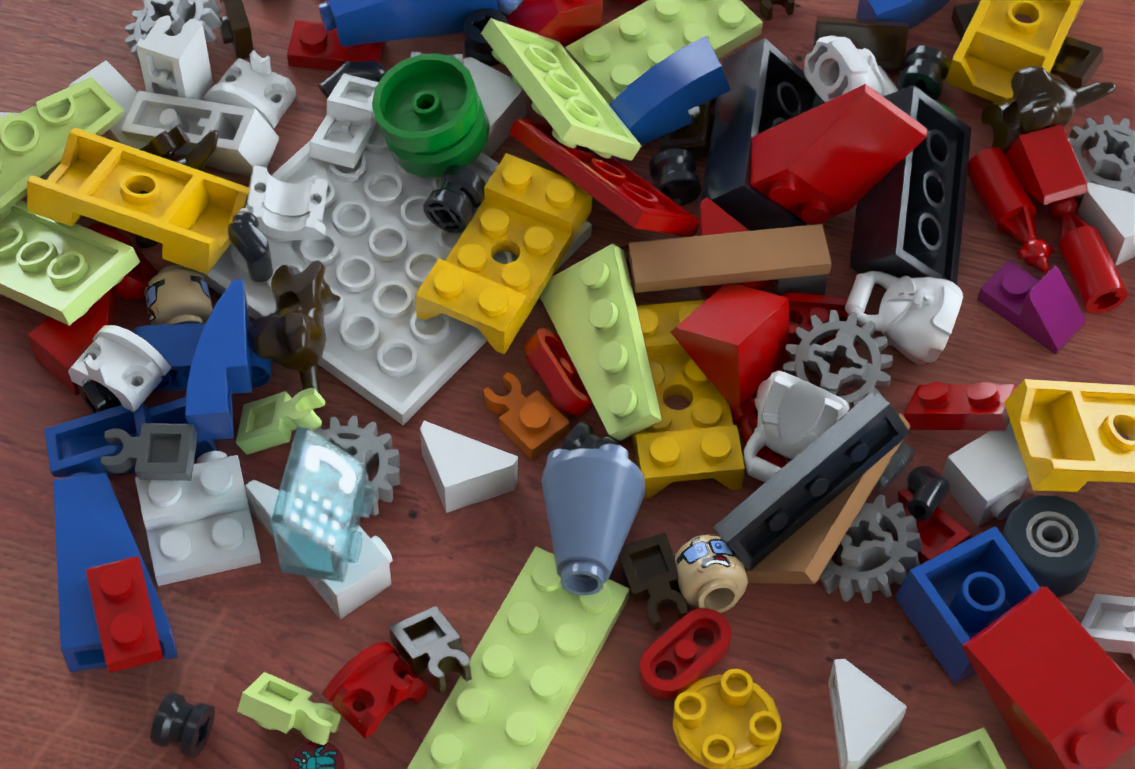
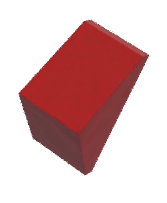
(1047, 165)

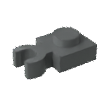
(158, 453)

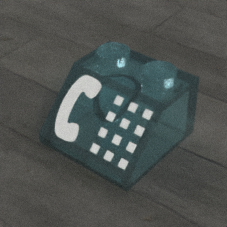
(320, 509)

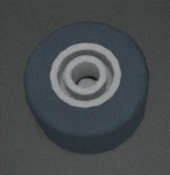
(1053, 541)

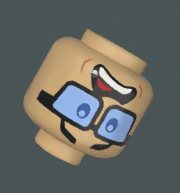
(178, 297)
(710, 573)

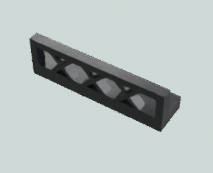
(812, 479)

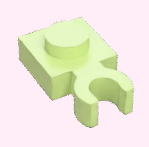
(272, 419)
(283, 706)

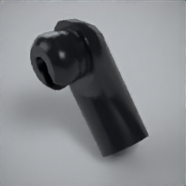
(252, 245)
(928, 490)

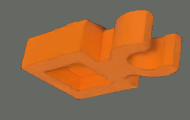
(528, 422)

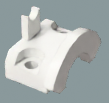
(254, 87)
(286, 207)
(121, 364)

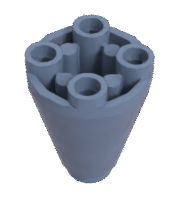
(590, 511)

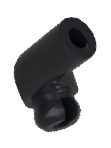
(364, 69)

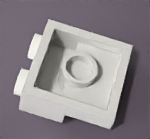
(200, 522)

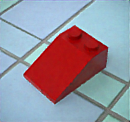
(832, 154)
(1055, 686)

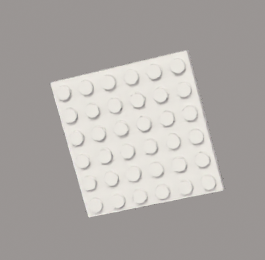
(374, 259)

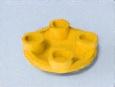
(726, 721)

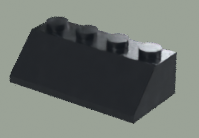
(762, 95)
(916, 211)

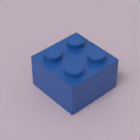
(962, 595)

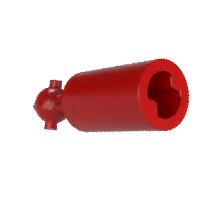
(1008, 204)
(1087, 259)

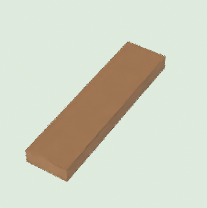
(729, 258)

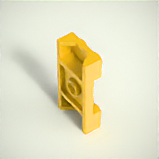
(1001, 45)
(102, 182)
(521, 213)
(1071, 433)
(688, 441)

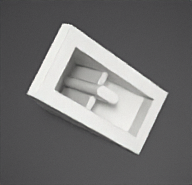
(500, 100)
(1114, 216)
(465, 468)
(862, 715)

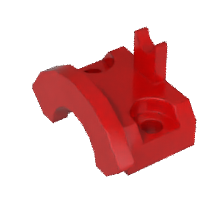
(372, 687)

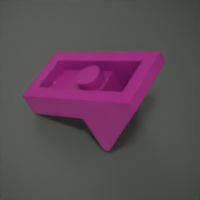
(1037, 307)

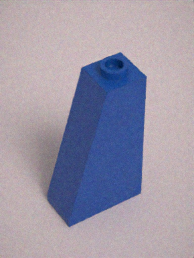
(390, 20)
(88, 535)

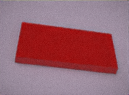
(608, 182)

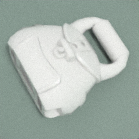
(839, 67)
(913, 313)
(789, 420)

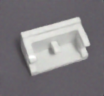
(176, 63)

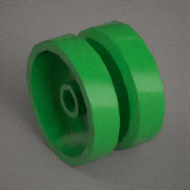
(430, 114)

